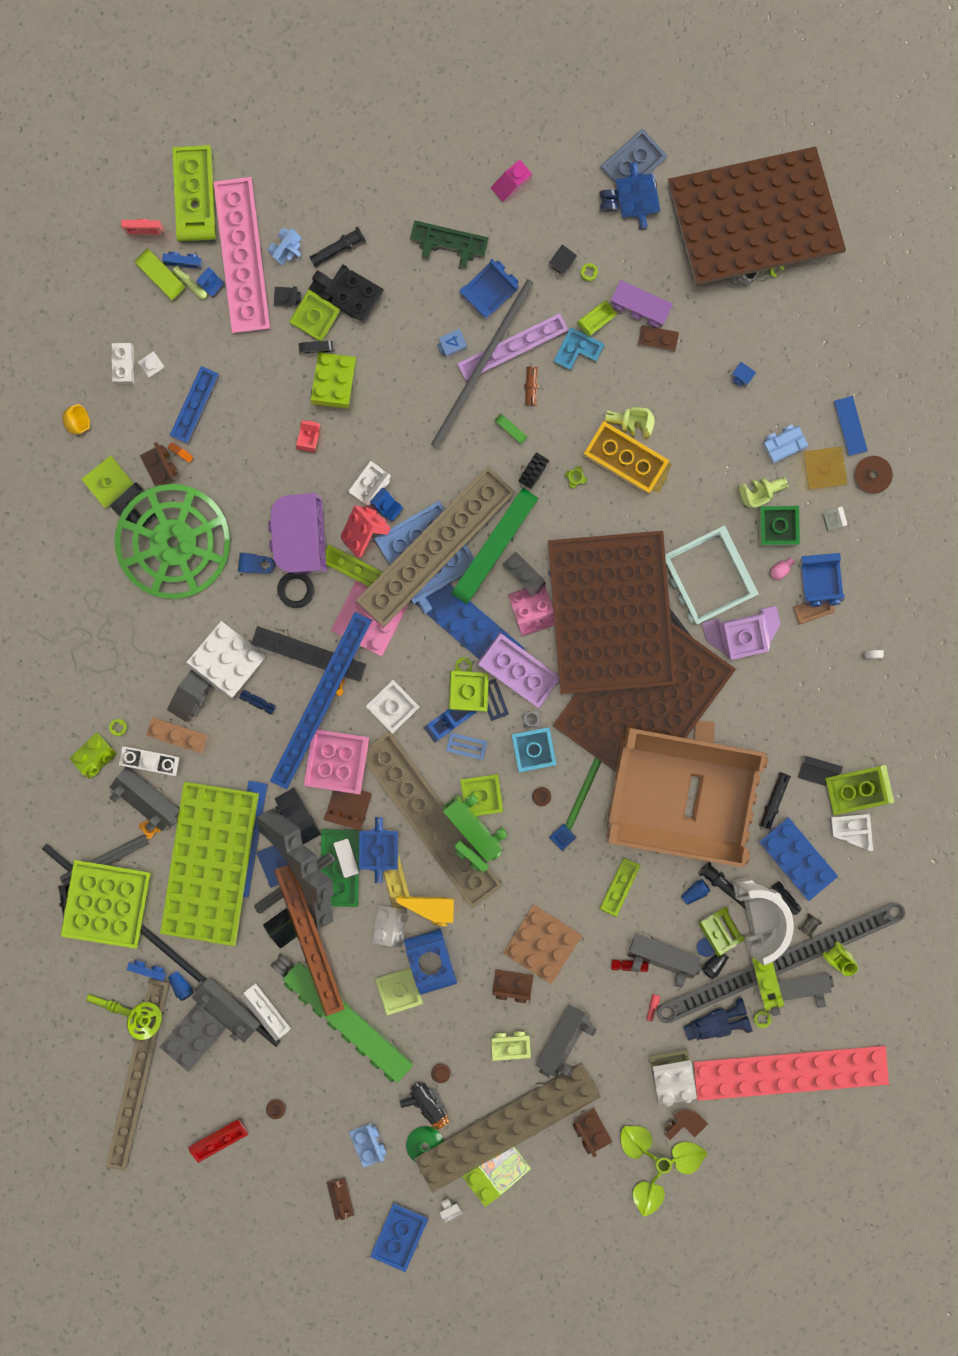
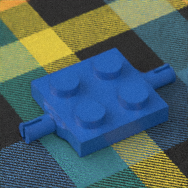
(638, 195)
(378, 849)

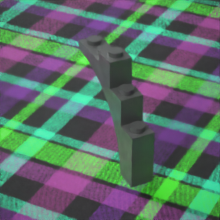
(303, 863)

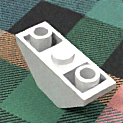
(149, 760)

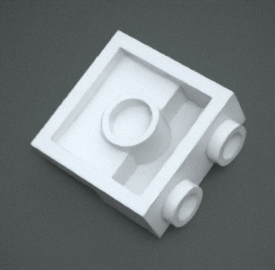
(674, 1083)

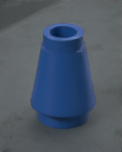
(697, 891)
(180, 986)

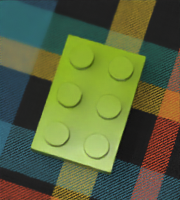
(333, 380)

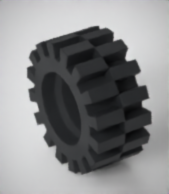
(533, 470)

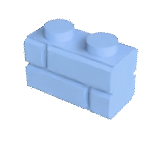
(784, 444)

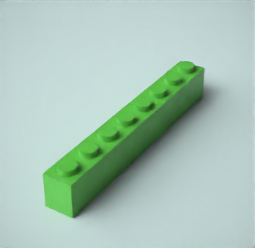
(352, 1027)

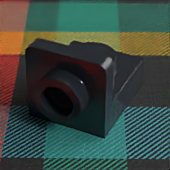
(286, 297)

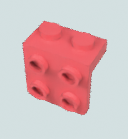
(361, 526)

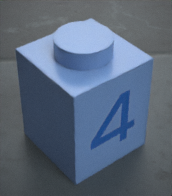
(452, 343)

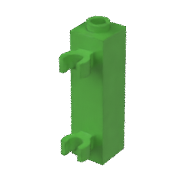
(472, 828)

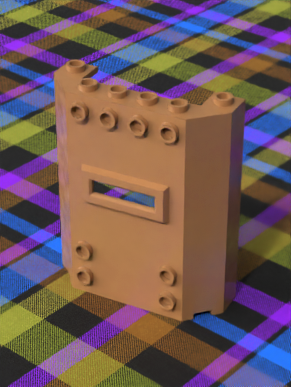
(654, 789)

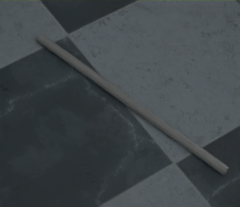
(482, 363)

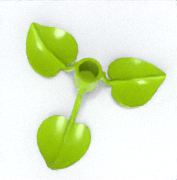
(687, 1159)

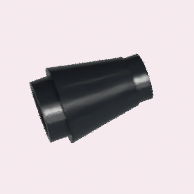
(714, 965)

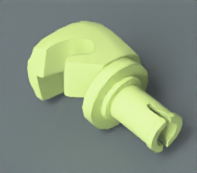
(633, 418)
(762, 492)

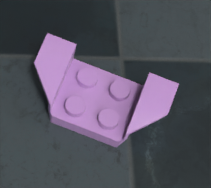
(743, 635)

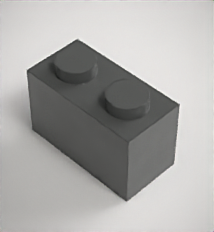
(524, 574)

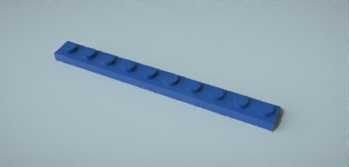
(320, 700)

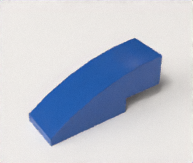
(446, 723)

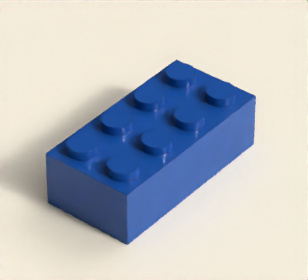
(797, 858)

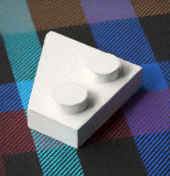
(854, 830)

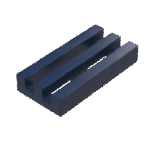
(499, 715)

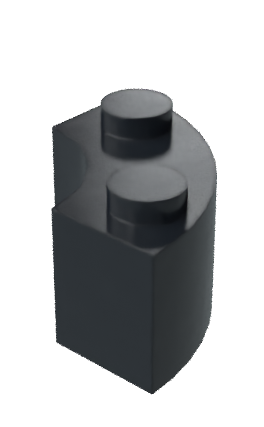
(293, 808)

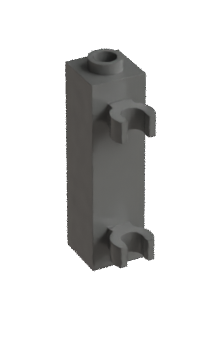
(144, 800)
(664, 957)
(804, 986)
(225, 1010)
(563, 1041)

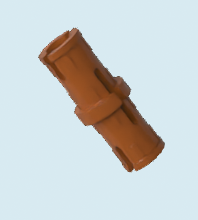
(531, 386)

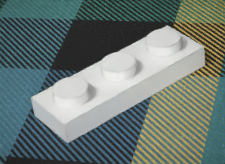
(265, 1012)

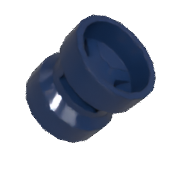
(608, 200)

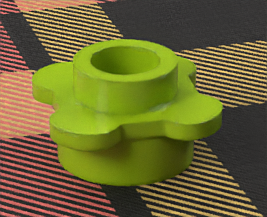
(574, 482)

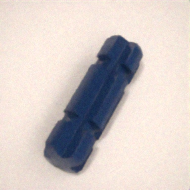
(257, 702)

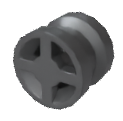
(282, 965)

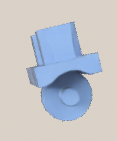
(287, 247)

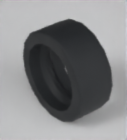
(281, 590)

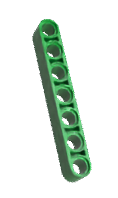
(494, 546)

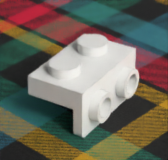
(368, 482)
(389, 926)

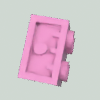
(532, 612)

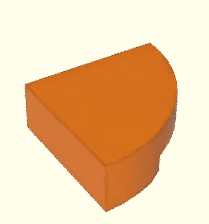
(180, 452)

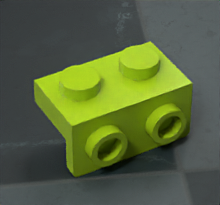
(92, 756)

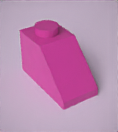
(511, 180)

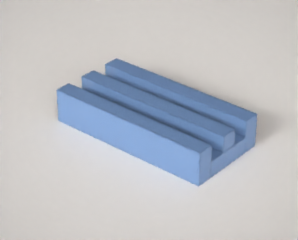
(482, 750)

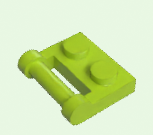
(717, 934)

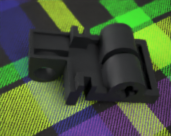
(347, 291)

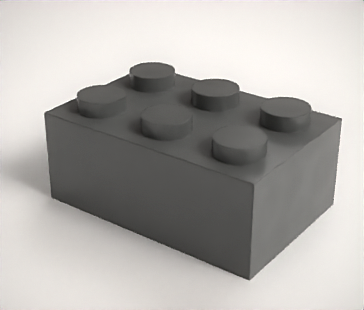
(192, 1038)

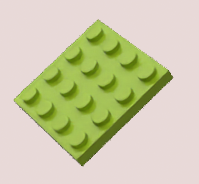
(105, 904)

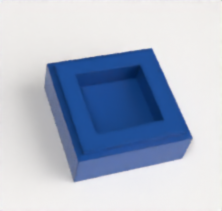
(562, 837)

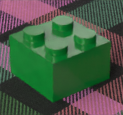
(779, 526)

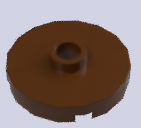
(863, 474)

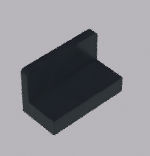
(818, 770)
(281, 928)

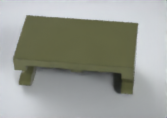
(668, 1057)

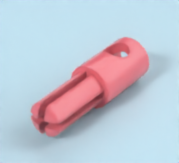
(653, 1006)

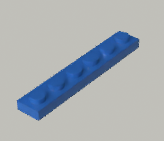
(260, 788)

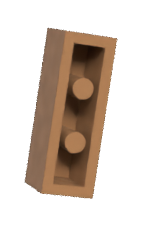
(177, 735)

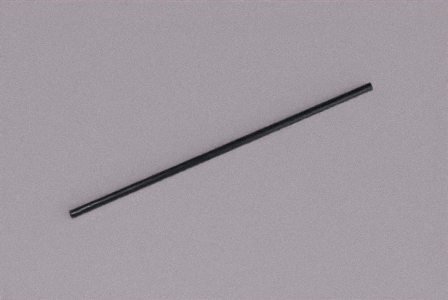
(157, 942)

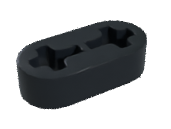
(316, 346)

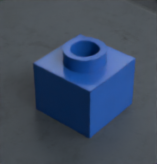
(742, 374)

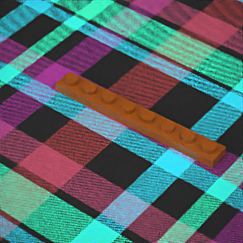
(309, 941)

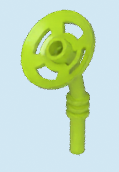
(135, 1014)

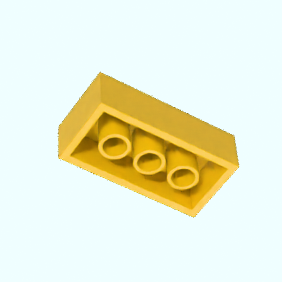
(626, 458)

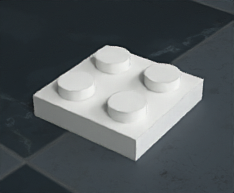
(392, 706)

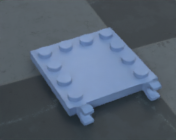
(405, 534)

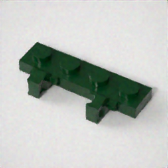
(435, 236)

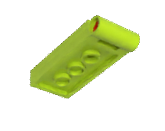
(194, 184)

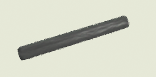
(113, 855)
(277, 894)

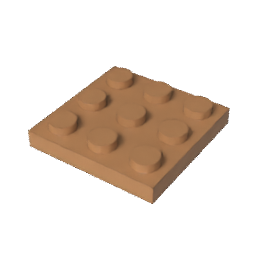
(542, 944)

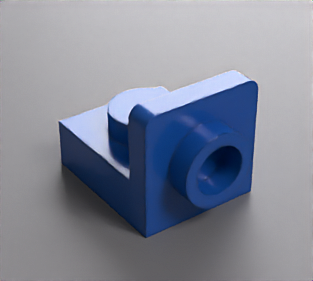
(210, 282)
(386, 505)

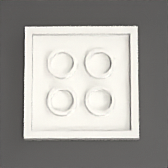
(226, 660)

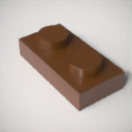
(658, 338)

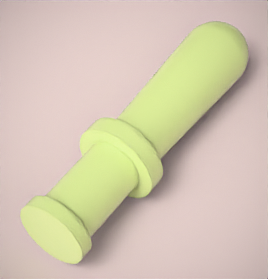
(200, 292)

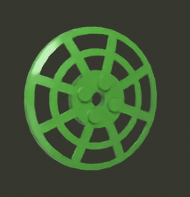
(162, 532)

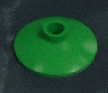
(422, 1135)

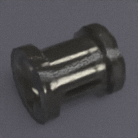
(809, 925)

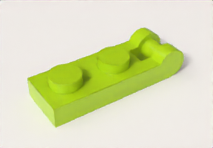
(767, 984)

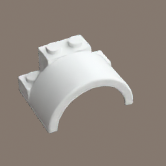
(765, 914)

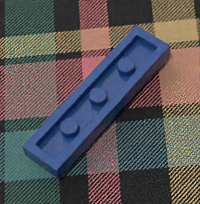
(194, 404)

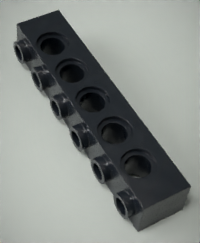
(303, 652)

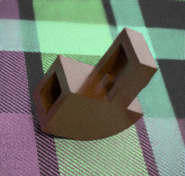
(685, 1118)

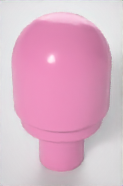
(781, 569)

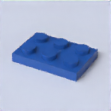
(399, 1237)

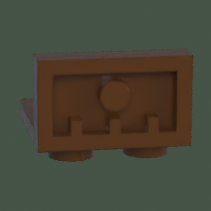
(158, 466)
(348, 809)
(512, 985)
(592, 1130)

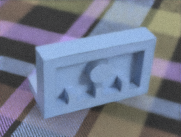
(367, 1145)

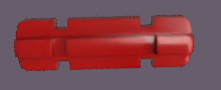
(626, 965)

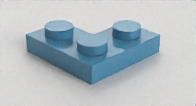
(575, 344)

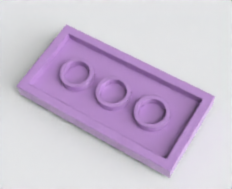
(519, 670)

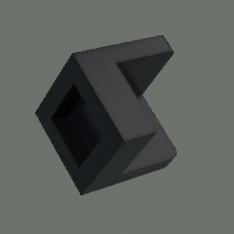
(562, 260)

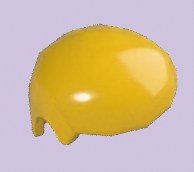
(76, 419)

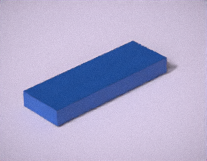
(850, 426)

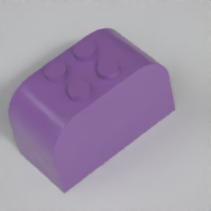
(298, 534)

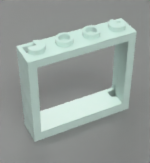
(737, 562)

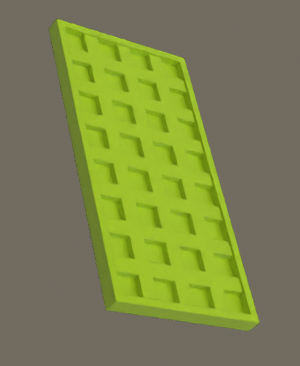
(209, 863)

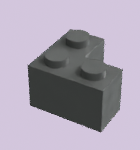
(189, 695)

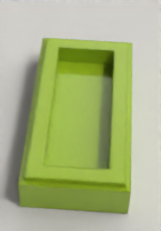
(597, 318)

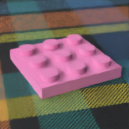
(376, 637)
(336, 761)

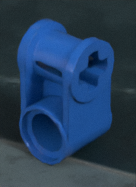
(253, 563)

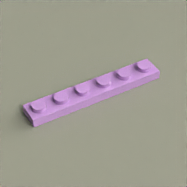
(516, 345)

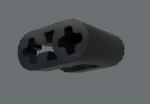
(121, 503)

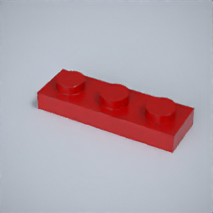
(218, 1141)

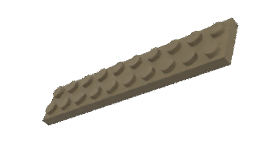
(435, 547)
(426, 816)
(507, 1128)

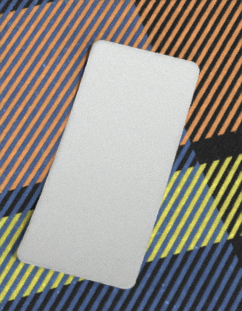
(346, 858)

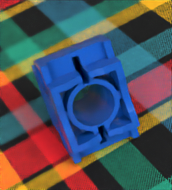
(433, 942)

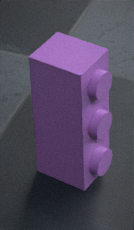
(640, 304)

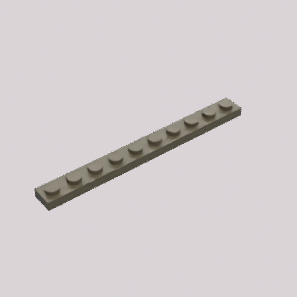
(135, 1083)

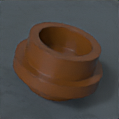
(541, 796)
(440, 1073)
(275, 1109)

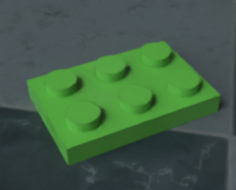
(464, 851)

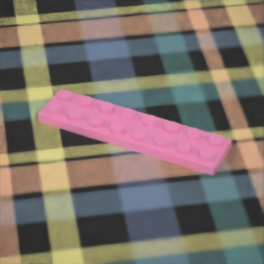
(241, 255)

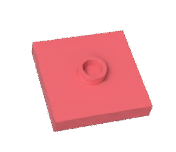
(142, 227)

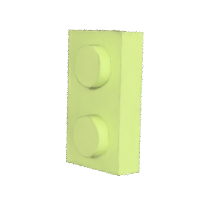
(511, 1046)

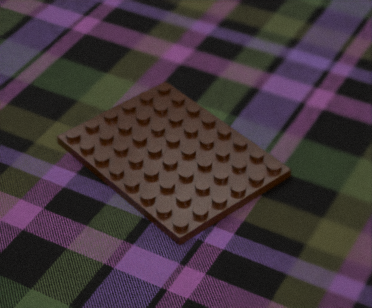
(756, 215)
(611, 612)
(601, 717)

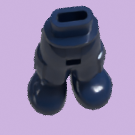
(716, 1023)

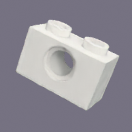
(122, 363)

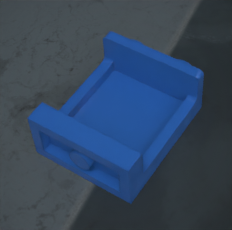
(489, 289)
(822, 579)

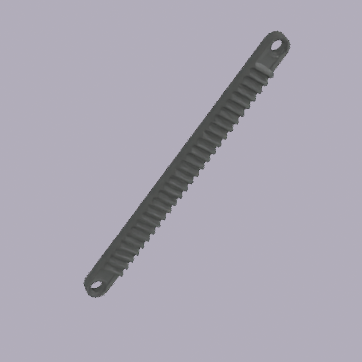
(790, 959)

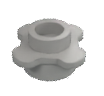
(535, 715)

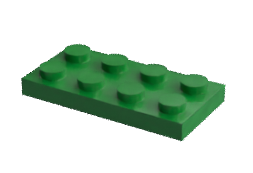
(345, 889)

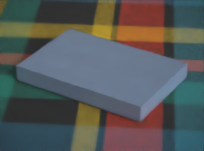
(638, 149)

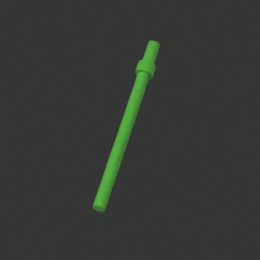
(583, 793)

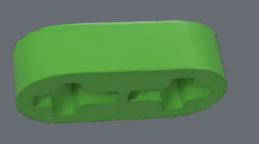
(510, 428)

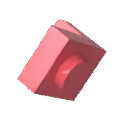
(308, 436)

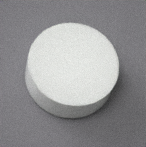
(874, 654)

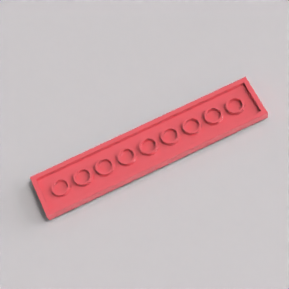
(791, 1072)

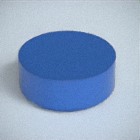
(704, 948)

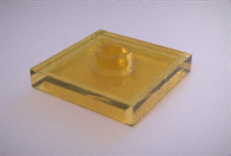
(825, 468)

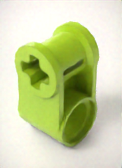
(841, 959)

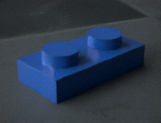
(189, 261)
(139, 967)

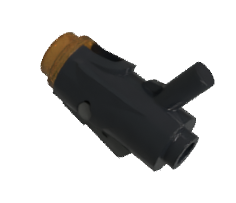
(429, 1104)

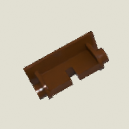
(340, 1199)

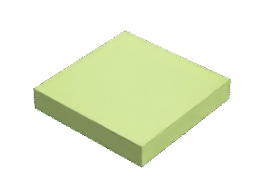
(398, 991)

